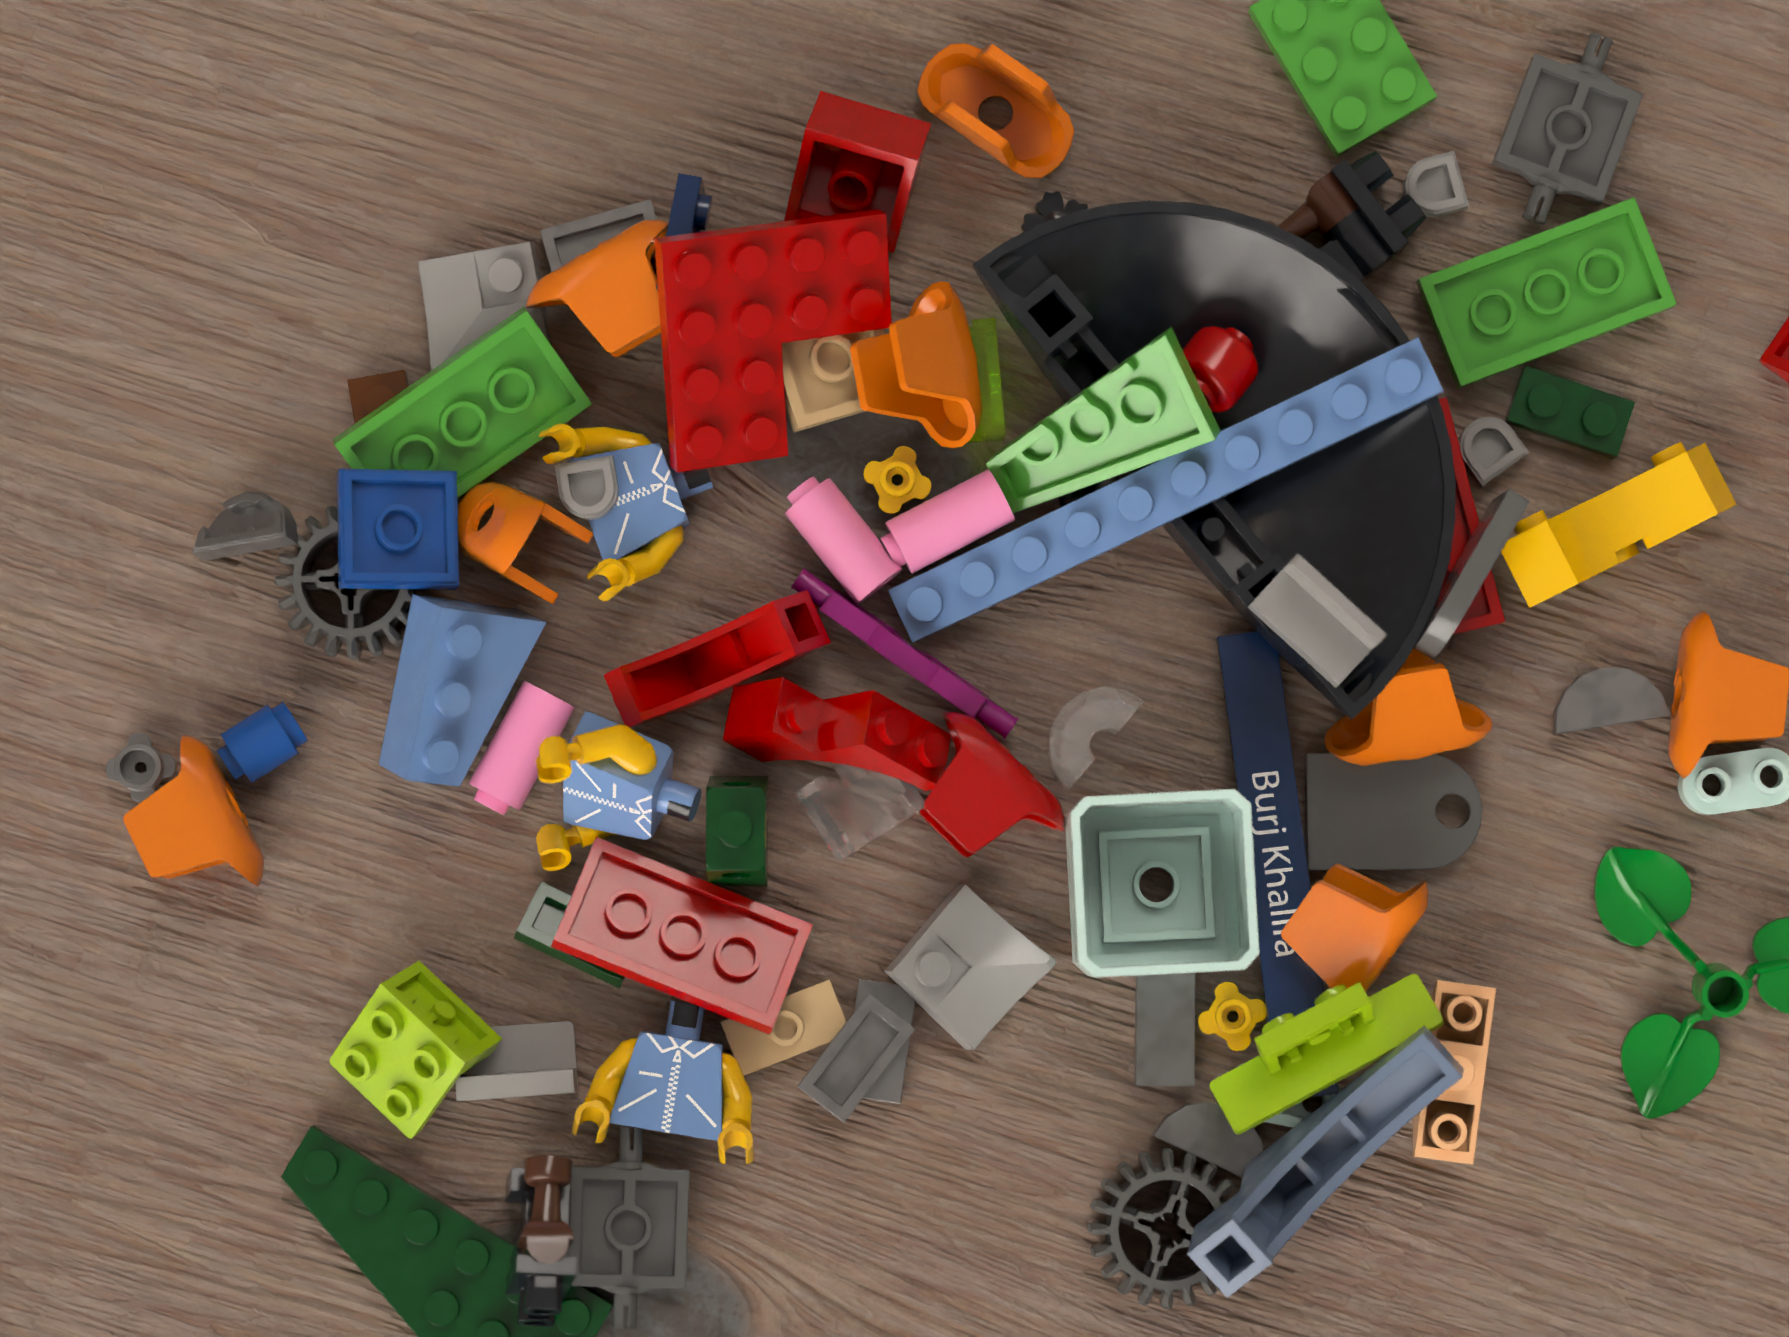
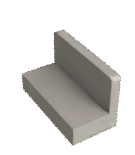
(1317, 620)
(525, 1063)

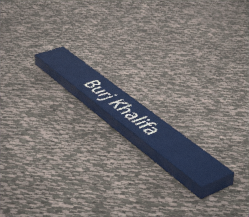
(1268, 782)

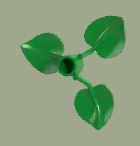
(1660, 1056)

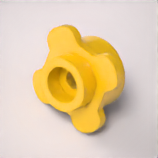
(902, 464)
(1215, 1018)

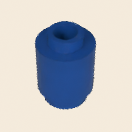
(261, 742)

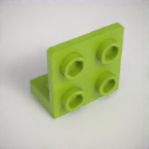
(412, 1047)

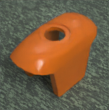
(966, 76)
(610, 288)
(924, 368)
(508, 530)
(1721, 696)
(1409, 719)
(194, 822)
(1353, 926)

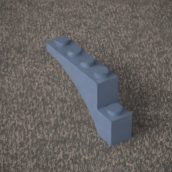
(1315, 1158)

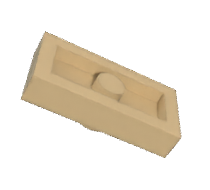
(804, 1022)

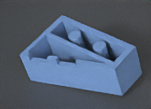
(451, 684)

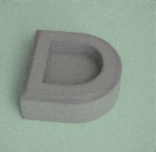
(1436, 185)
(1489, 448)
(588, 487)

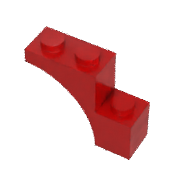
(717, 660)
(858, 730)

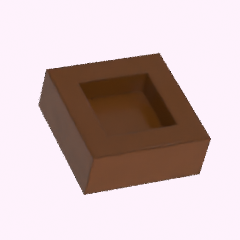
(373, 391)

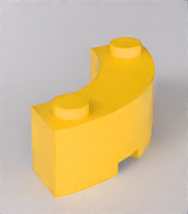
(1603, 531)

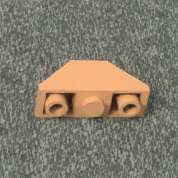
(1450, 1122)

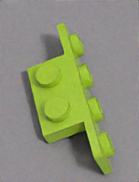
(1322, 1048)

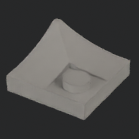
(475, 293)
(968, 966)

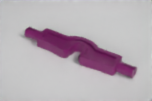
(905, 656)

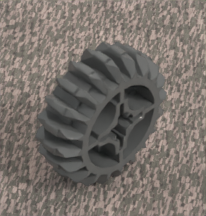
(354, 609)
(1118, 1211)

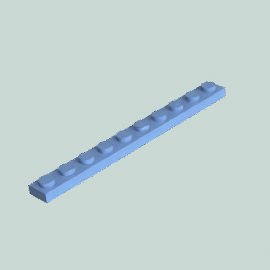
(1166, 490)

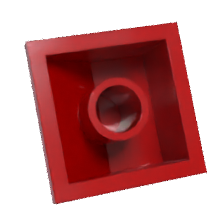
(857, 162)

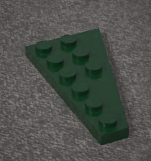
(420, 1252)

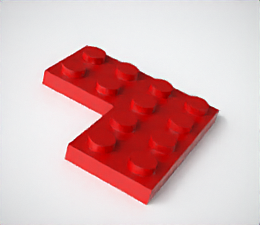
(733, 303)

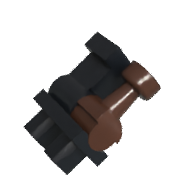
(1352, 220)
(539, 1260)

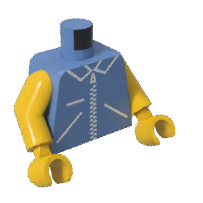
(649, 514)
(610, 787)
(673, 1086)

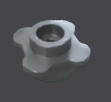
(138, 750)

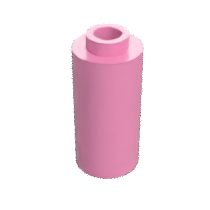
(947, 522)
(841, 538)
(509, 763)

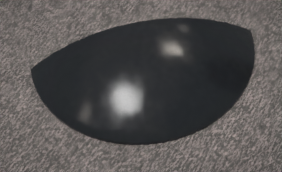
(1362, 511)

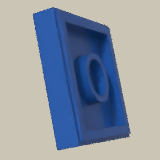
(397, 529)

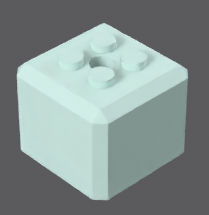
(1207, 852)

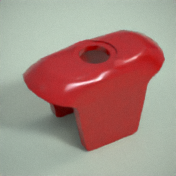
(985, 791)

